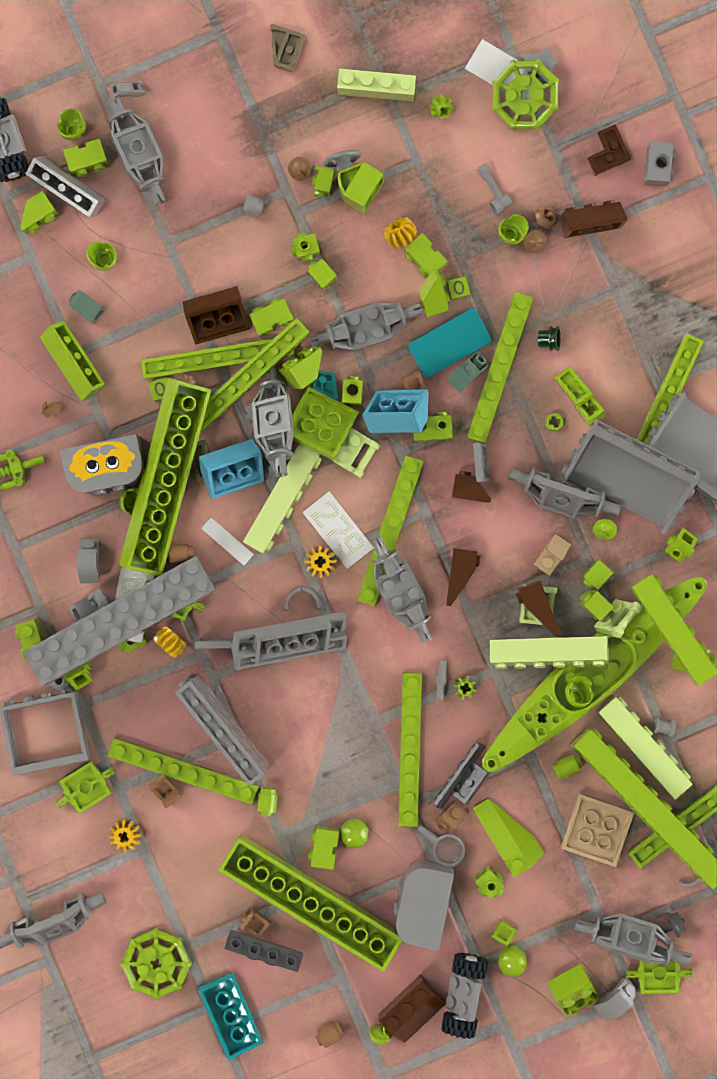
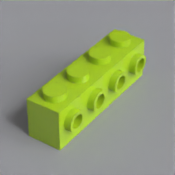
(72, 360)

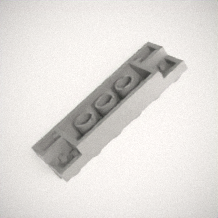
(289, 640)

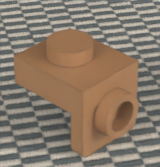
(413, 381)
(165, 790)
(451, 817)
(254, 923)

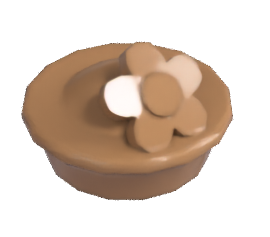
(299, 168)
(545, 217)
(535, 241)
(51, 409)

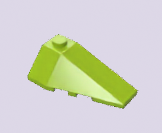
(513, 842)

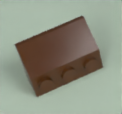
(593, 219)
(216, 315)
(411, 1009)

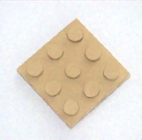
(597, 830)

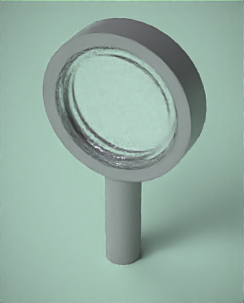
(447, 848)

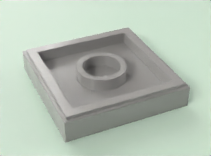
(481, 462)
(210, 643)

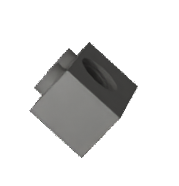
(653, 174)

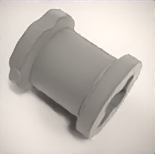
(664, 727)

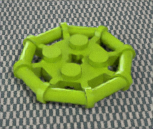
(537, 94)
(151, 953)

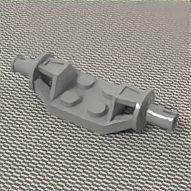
(137, 149)
(366, 326)
(274, 421)
(562, 498)
(400, 589)
(55, 927)
(633, 939)

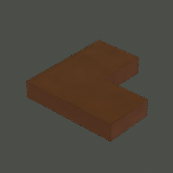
(613, 153)

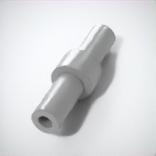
(441, 679)

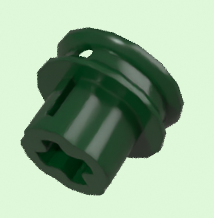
(550, 338)

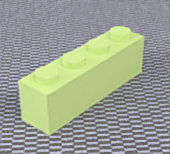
(376, 85)

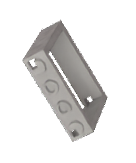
(10, 739)

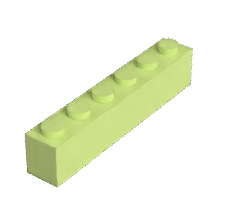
(281, 499)
(549, 652)
(644, 747)

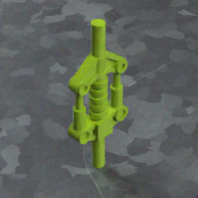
(16, 468)

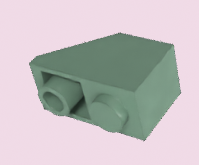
(86, 306)
(468, 371)

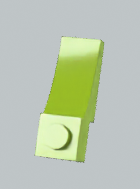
(580, 396)

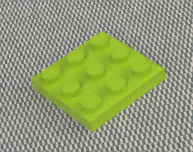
(322, 423)

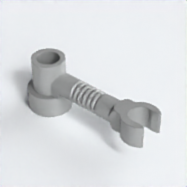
(501, 202)

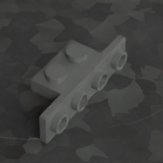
(466, 779)
(264, 951)

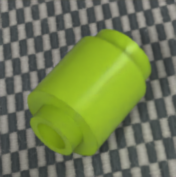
(567, 766)
(267, 801)

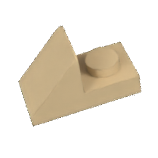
(552, 554)

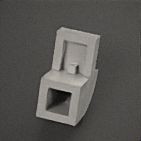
(88, 561)
(89, 605)
(616, 1002)

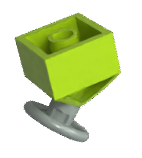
(356, 183)

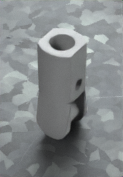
(127, 89)

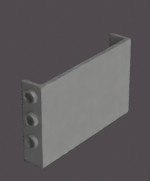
(691, 438)
(631, 474)
(223, 729)

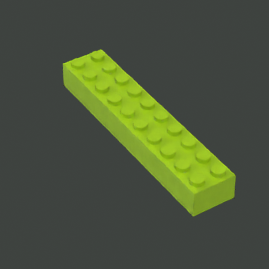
(164, 477)
(647, 806)
(311, 902)

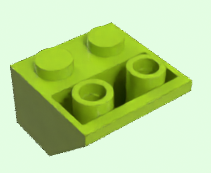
(302, 369)
(573, 990)

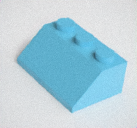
(397, 411)
(232, 468)

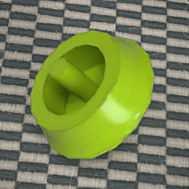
(605, 529)
(379, 1034)

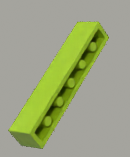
(674, 630)

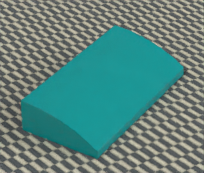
(449, 343)
(229, 1015)

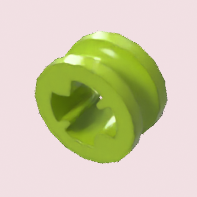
(556, 416)

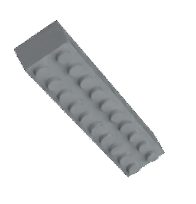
(119, 621)

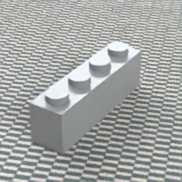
(65, 186)

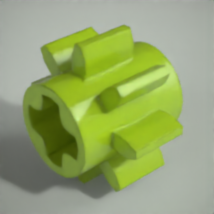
(441, 106)
(462, 683)

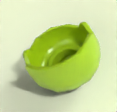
(71, 124)
(513, 229)
(101, 255)
(128, 499)
(579, 691)
(354, 833)
(512, 961)

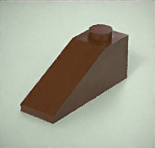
(462, 568)
(536, 602)

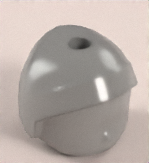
(253, 206)

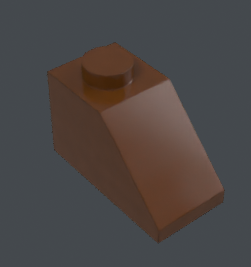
(468, 488)

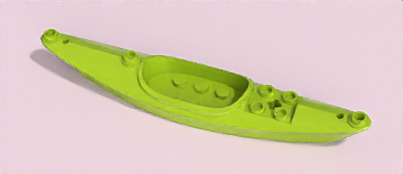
(625, 656)

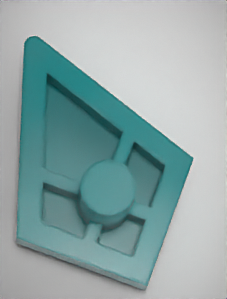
(326, 384)

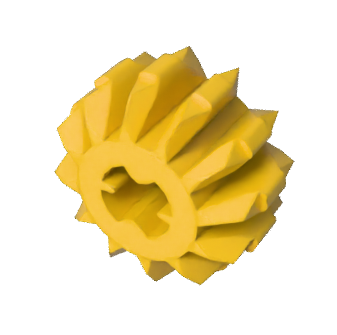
(400, 232)
(324, 566)
(169, 641)
(132, 836)

